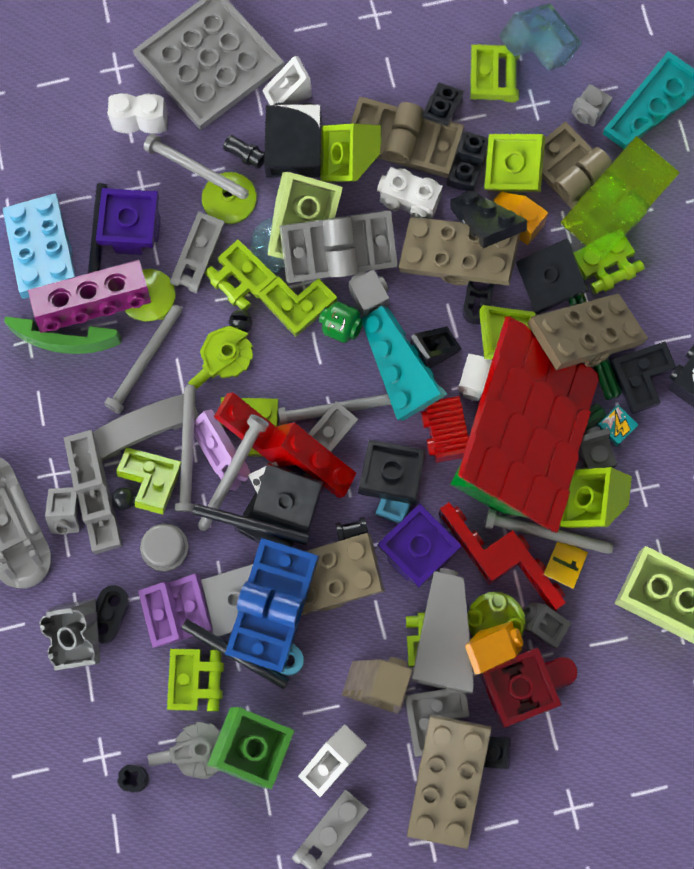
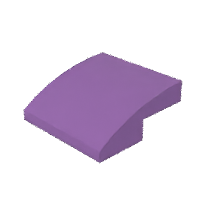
(168, 607)

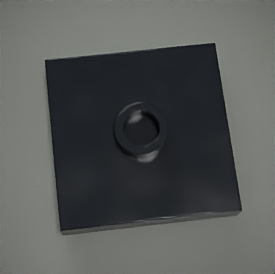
(552, 276)
(391, 472)
(287, 498)

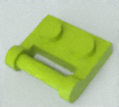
(485, 73)

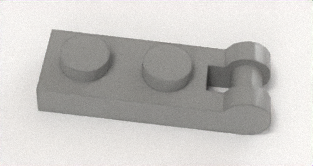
(197, 251)
(331, 831)

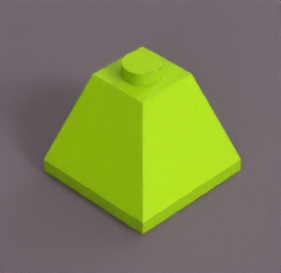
(348, 150)
(596, 497)

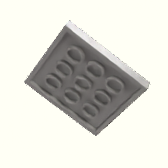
(208, 60)

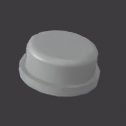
(164, 547)

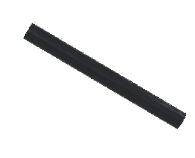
(95, 249)
(251, 524)
(221, 645)

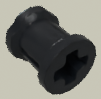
(351, 529)
(123, 777)

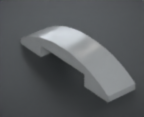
(140, 426)

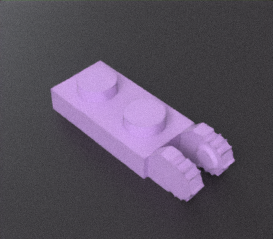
(217, 446)

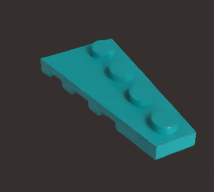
(657, 98)
(402, 371)

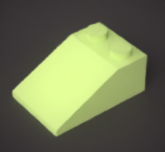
(301, 201)

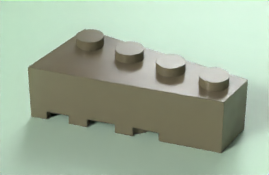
(378, 683)

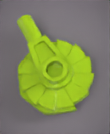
(224, 354)

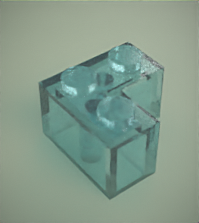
(542, 32)

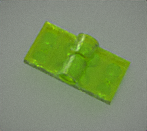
(619, 198)

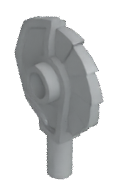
(191, 751)

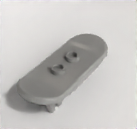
(23, 548)

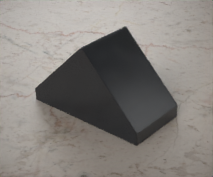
(435, 346)

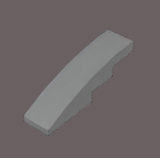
(93, 492)

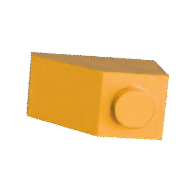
(526, 208)
(494, 646)

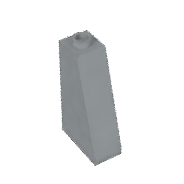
(444, 633)

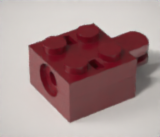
(527, 686)

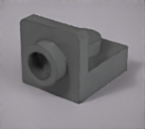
(597, 449)
(545, 623)

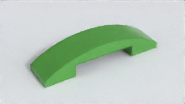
(97, 339)

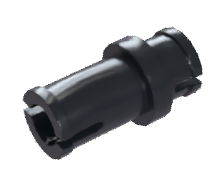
(248, 153)

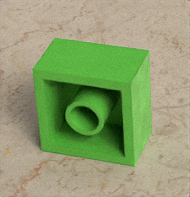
(250, 747)

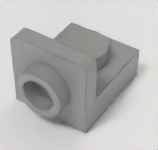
(591, 105)
(62, 511)

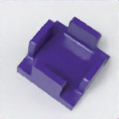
(128, 220)
(419, 546)

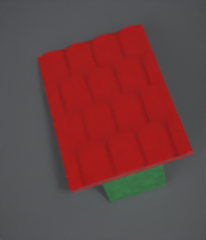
(526, 430)

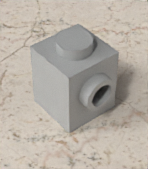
(368, 291)

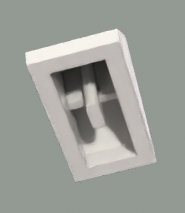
(289, 85)

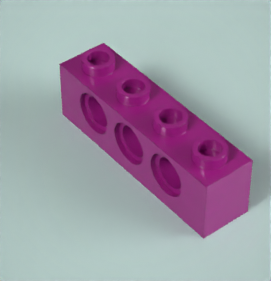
(89, 296)

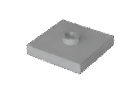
(222, 598)

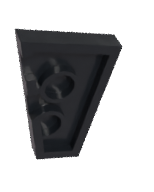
(486, 218)

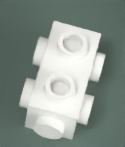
(409, 193)

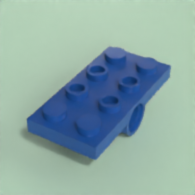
(271, 605)

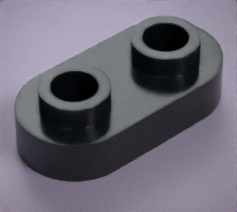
(111, 615)

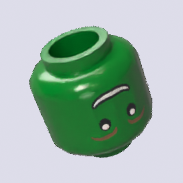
(341, 322)

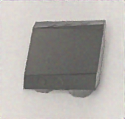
(72, 634)

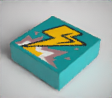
(619, 425)

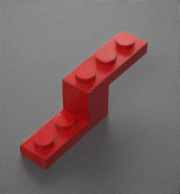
(288, 446)
(502, 556)

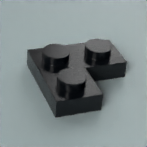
(635, 375)

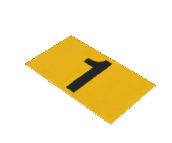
(565, 564)

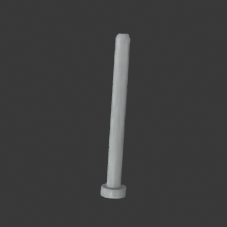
(153, 144)
(115, 403)
(319, 411)
(256, 425)
(187, 451)
(493, 519)

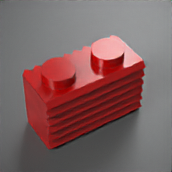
(446, 429)

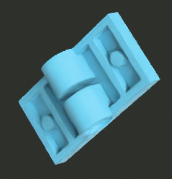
(38, 243)

